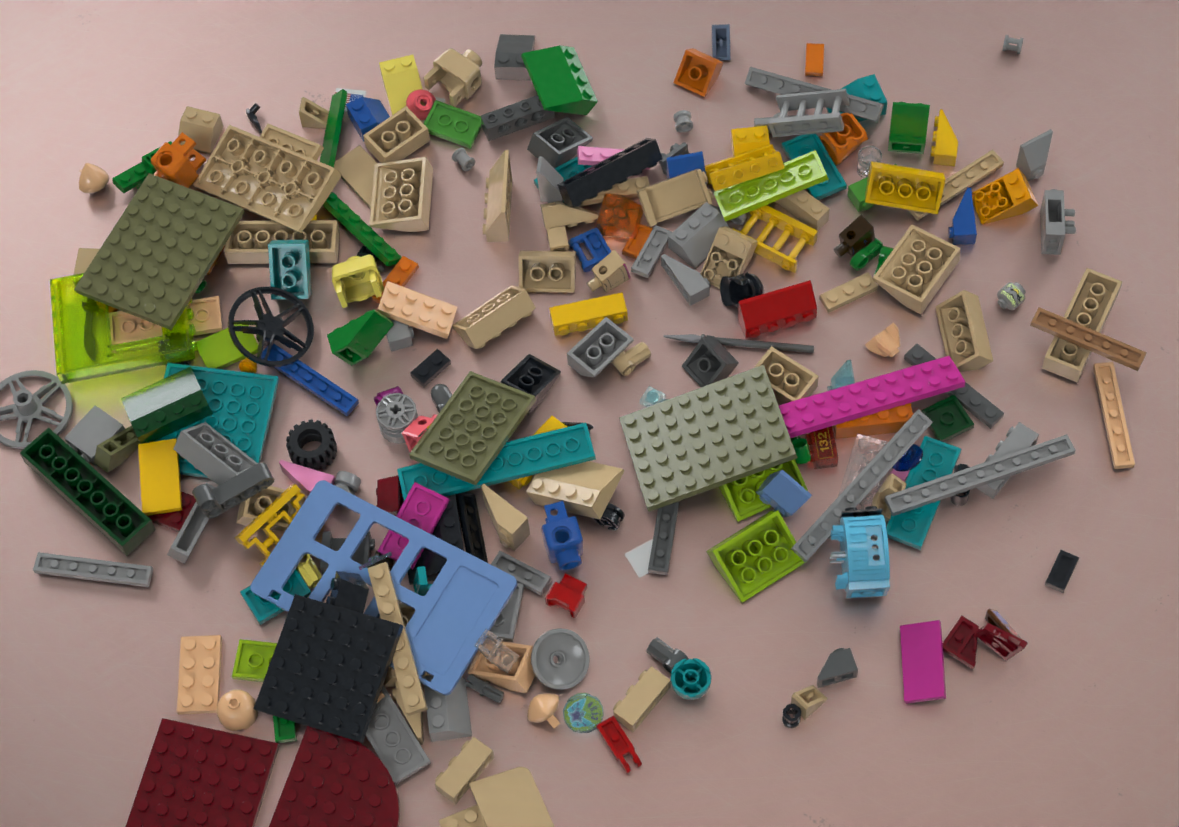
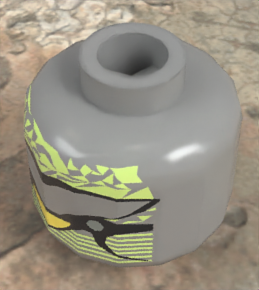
(1011, 296)

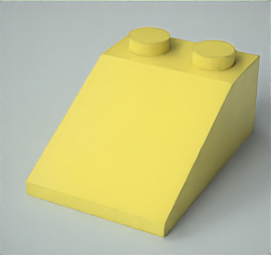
(400, 79)

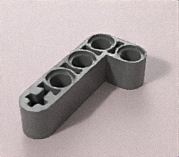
(234, 491)

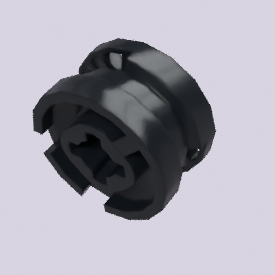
(611, 517)

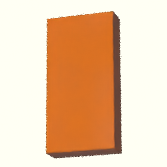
(814, 59)
(634, 246)

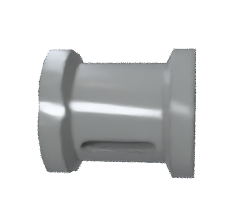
(1007, 46)
(463, 159)

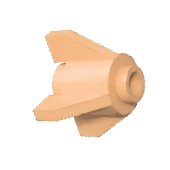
(885, 342)

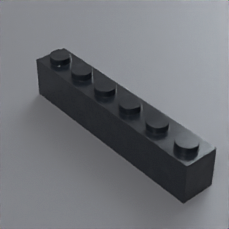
(610, 172)

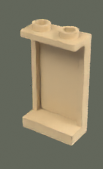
(674, 196)

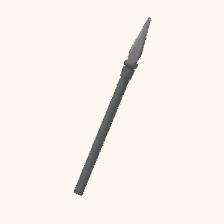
(691, 338)

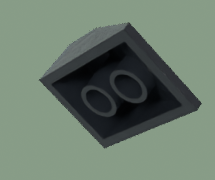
(532, 377)

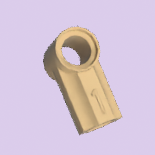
(627, 361)

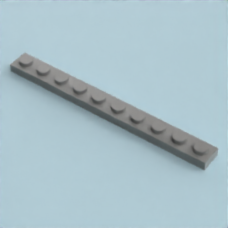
(979, 475)
(862, 484)

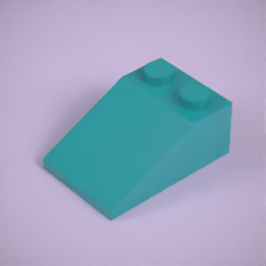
(866, 88)

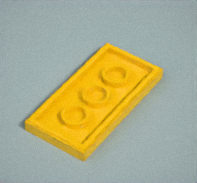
(159, 477)

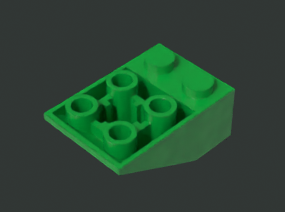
(908, 127)
(359, 337)

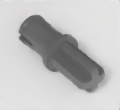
(484, 688)

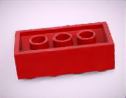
(777, 309)

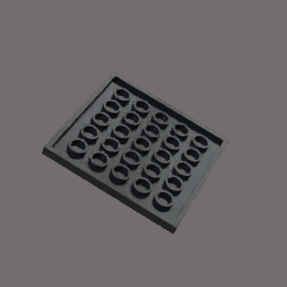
(328, 668)

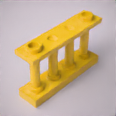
(789, 226)

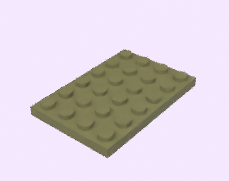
(472, 428)

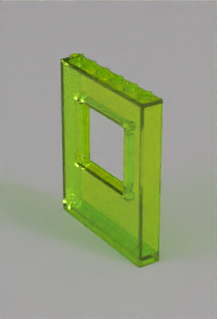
(85, 342)

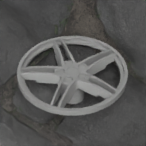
(31, 406)

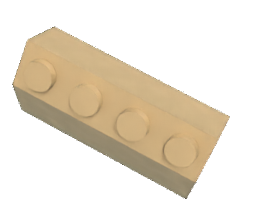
(494, 317)
(964, 331)

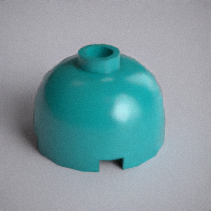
(691, 678)

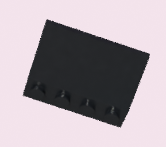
(448, 530)

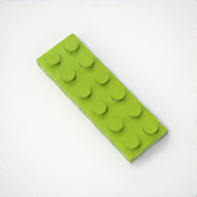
(761, 191)

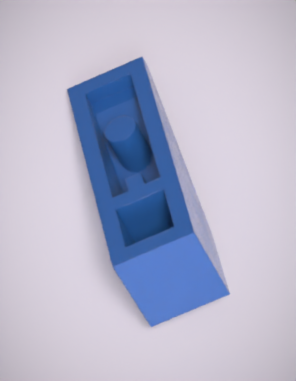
(963, 224)

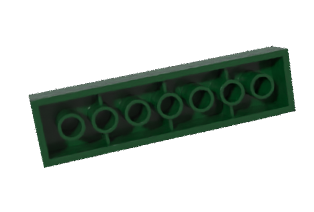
(88, 491)

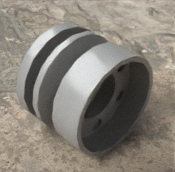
(394, 415)

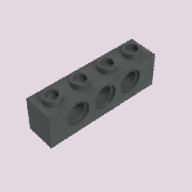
(514, 118)

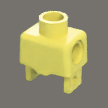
(357, 279)

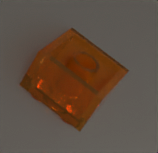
(619, 216)

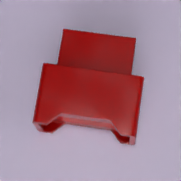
(567, 594)

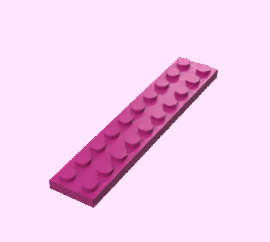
(871, 396)

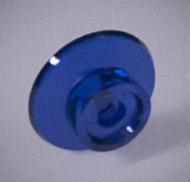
(910, 459)

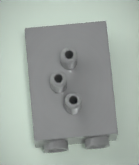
(1053, 222)

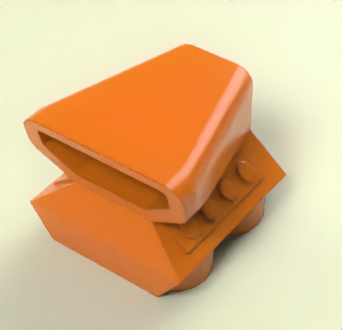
(843, 143)

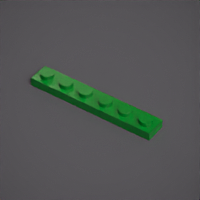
(361, 230)

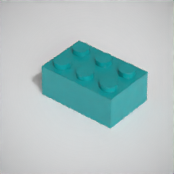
(290, 267)

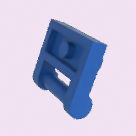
(595, 245)

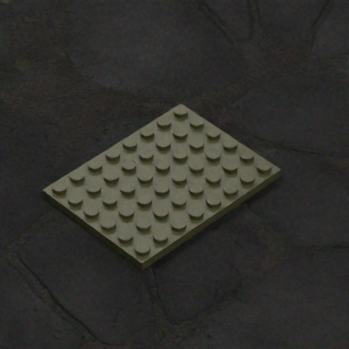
(159, 251)
(707, 438)

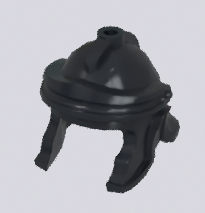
(740, 288)

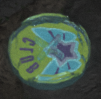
(583, 713)

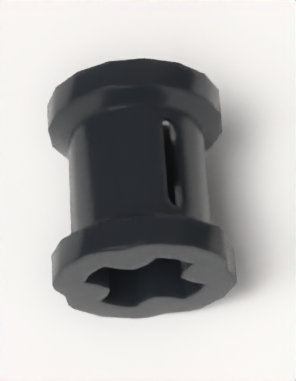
(787, 720)

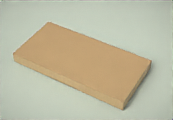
(358, 172)

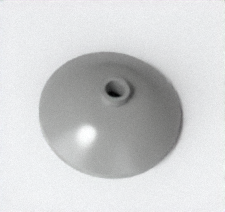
(571, 654)

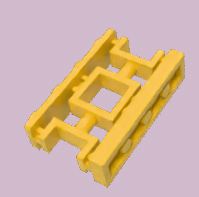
(743, 167)
(270, 517)

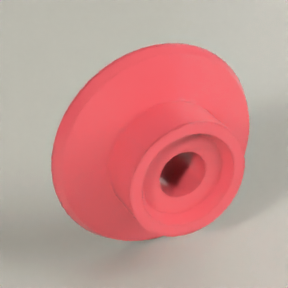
(413, 103)

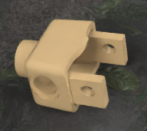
(457, 72)

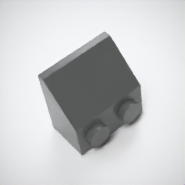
(709, 362)

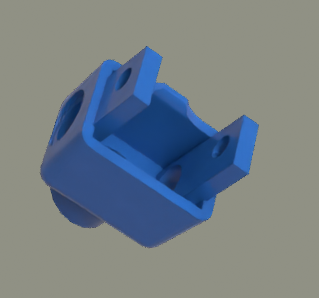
(562, 537)

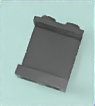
(361, 555)

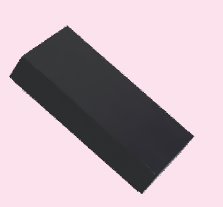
(1062, 571)

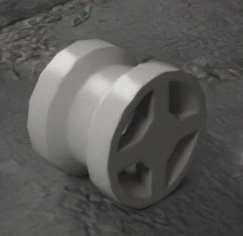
(683, 121)

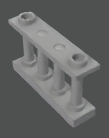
(810, 123)

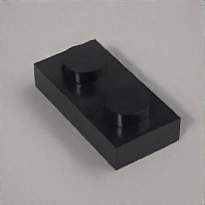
(430, 368)

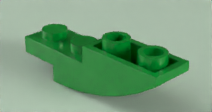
(135, 175)

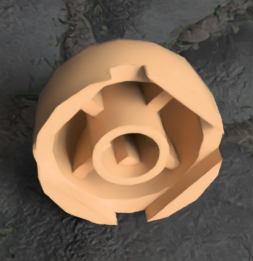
(236, 710)

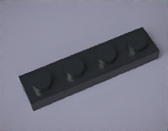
(471, 525)

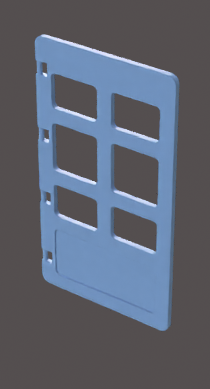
(445, 621)

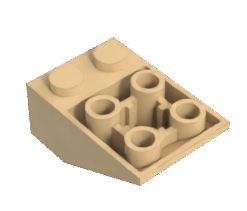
(728, 255)

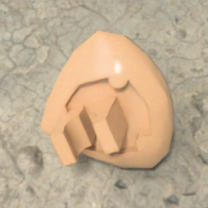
(92, 178)
(543, 708)

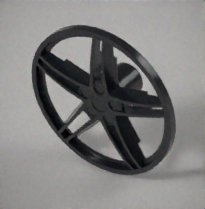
(269, 327)

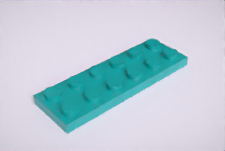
(937, 461)

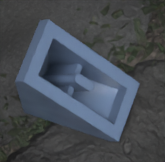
(721, 42)

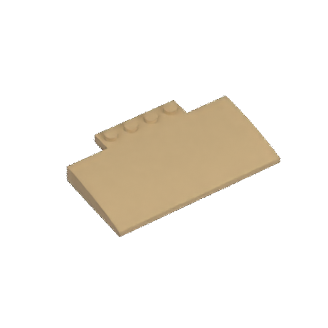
(269, 175)

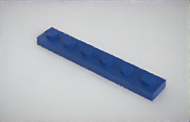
(313, 381)

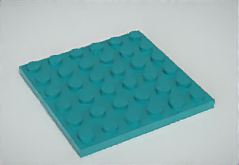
(239, 408)

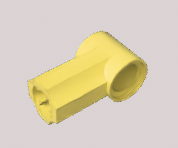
(309, 572)

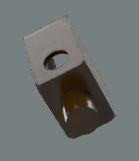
(855, 237)

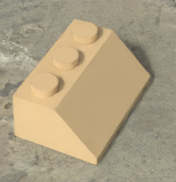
(547, 271)

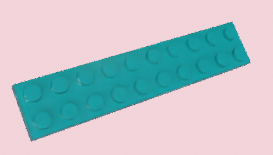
(514, 461)

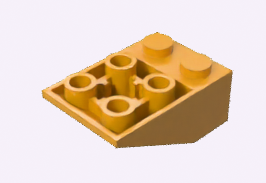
(1004, 198)

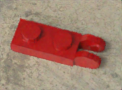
(618, 742)

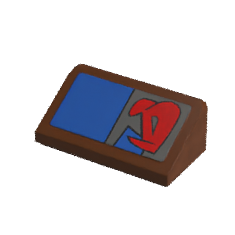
(994, 618)

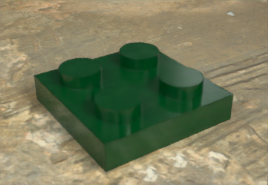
(948, 418)

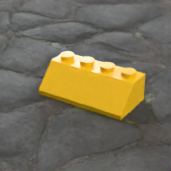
(904, 187)

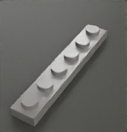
(93, 569)

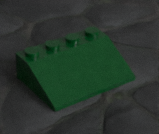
(166, 406)

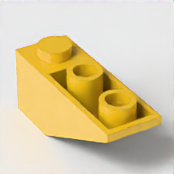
(946, 142)

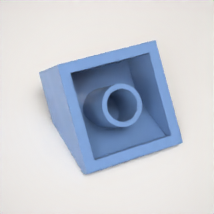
(783, 493)

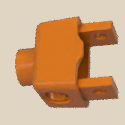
(174, 163)

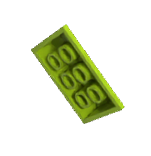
(742, 494)
(756, 555)

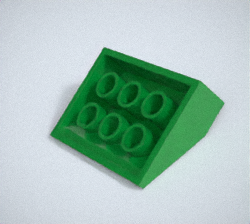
(560, 80)

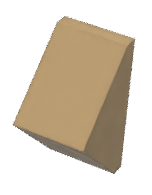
(312, 114)
(808, 700)

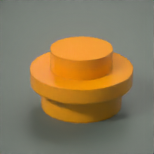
(247, 365)

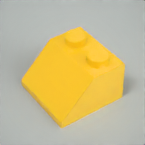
(749, 139)

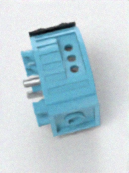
(862, 553)

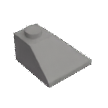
(1033, 155)

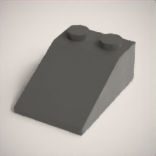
(508, 57)
(558, 142)

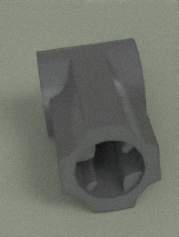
(665, 654)

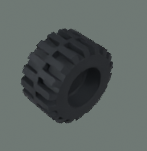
(310, 432)

